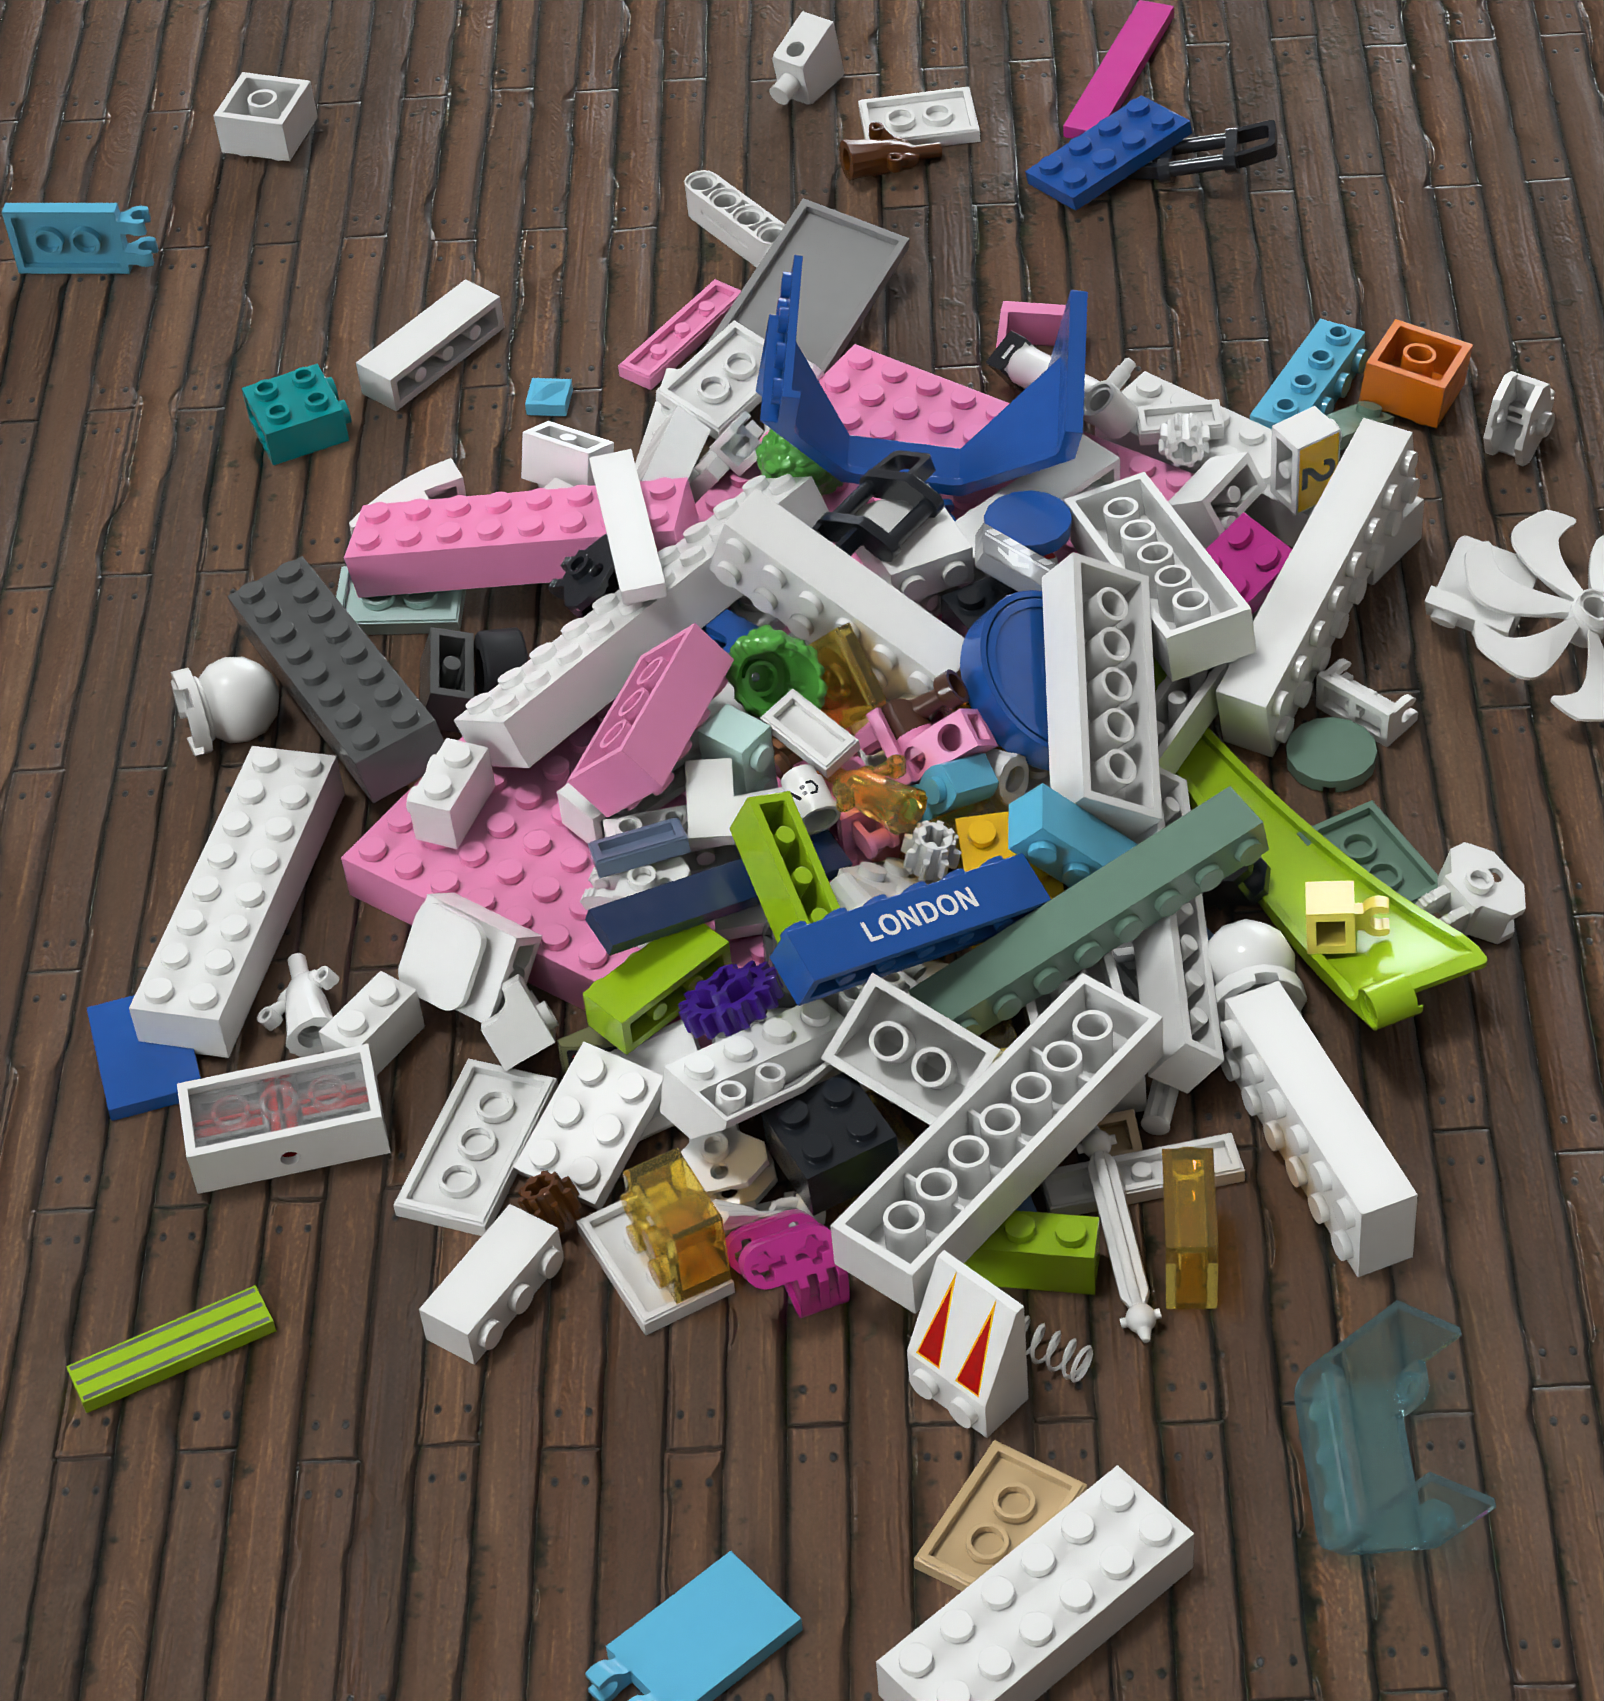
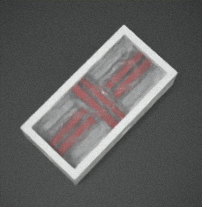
(282, 1118)

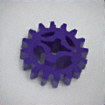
(731, 999)

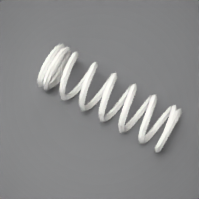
(1080, 1372)

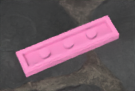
(679, 336)

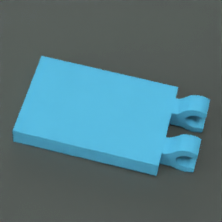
(78, 238)
(698, 1638)

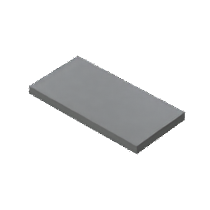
(840, 279)

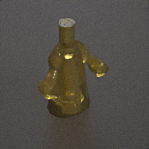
(879, 797)

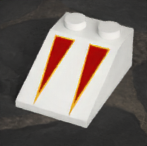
(969, 1347)

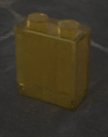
(1189, 1228)

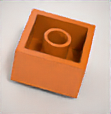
(1416, 373)

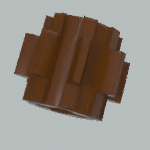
(551, 1199)

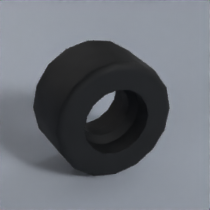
(497, 653)

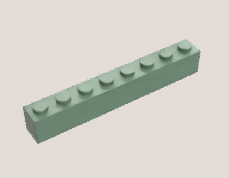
(1097, 914)

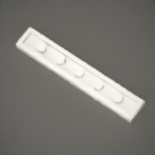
(628, 527)

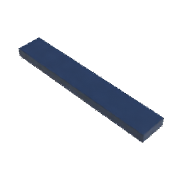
(691, 901)

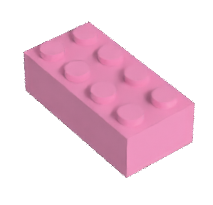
(652, 721)

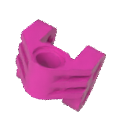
(795, 1258)

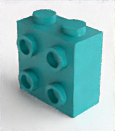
(297, 413)

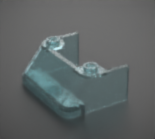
(1358, 1445)

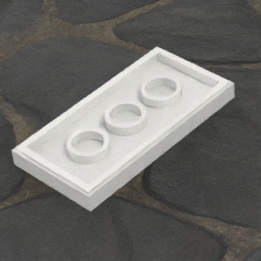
(473, 1148)

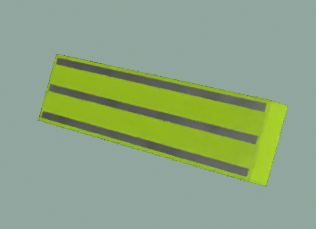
(171, 1349)

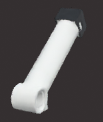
(1104, 403)

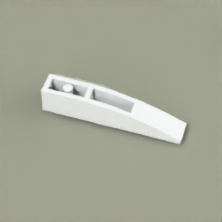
(757, 1065)

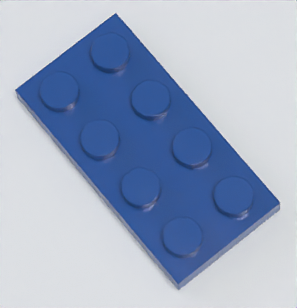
(1108, 152)

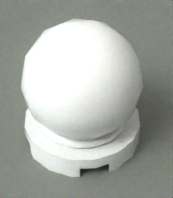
(228, 701)
(1249, 957)

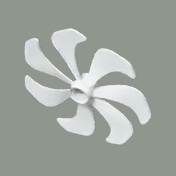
(1583, 611)

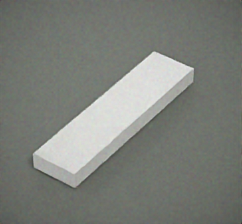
(1070, 1190)

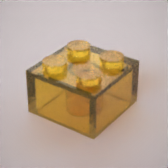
(675, 1226)

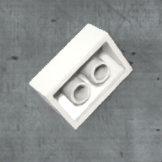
(907, 1050)

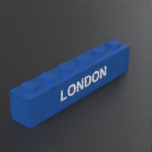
(906, 928)

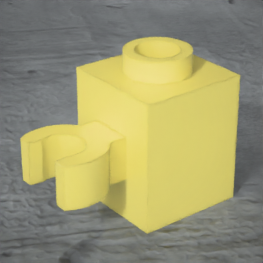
(1335, 916)

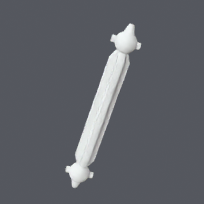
(1119, 1233)

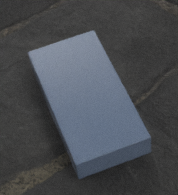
(639, 847)

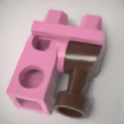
(906, 730)

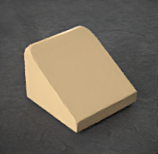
(1126, 1131)

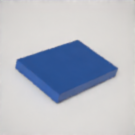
(134, 1072)

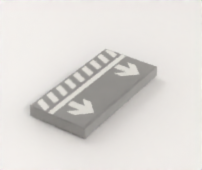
(1009, 560)

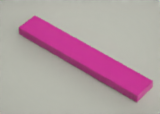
(1120, 67)

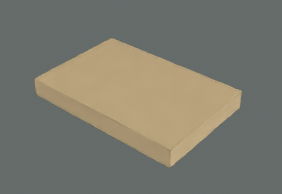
(993, 1514)

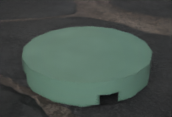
(1331, 754)

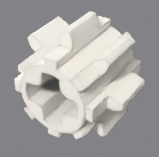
(1184, 440)
(930, 851)

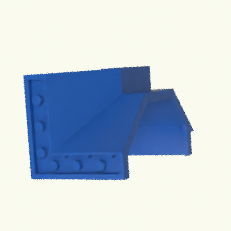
(1027, 436)

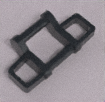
(1231, 160)
(888, 483)

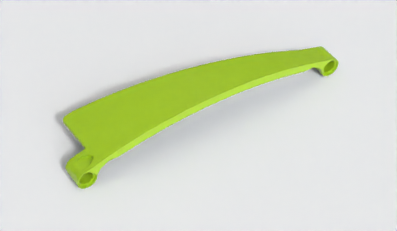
(1385, 970)

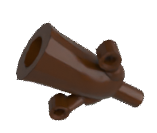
(882, 153)

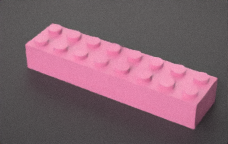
(494, 537)

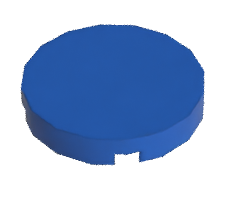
(1032, 520)

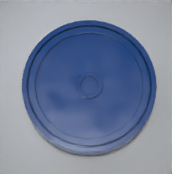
(1007, 674)

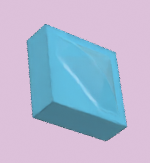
(549, 397)

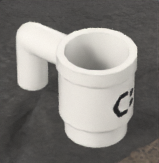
(811, 798)

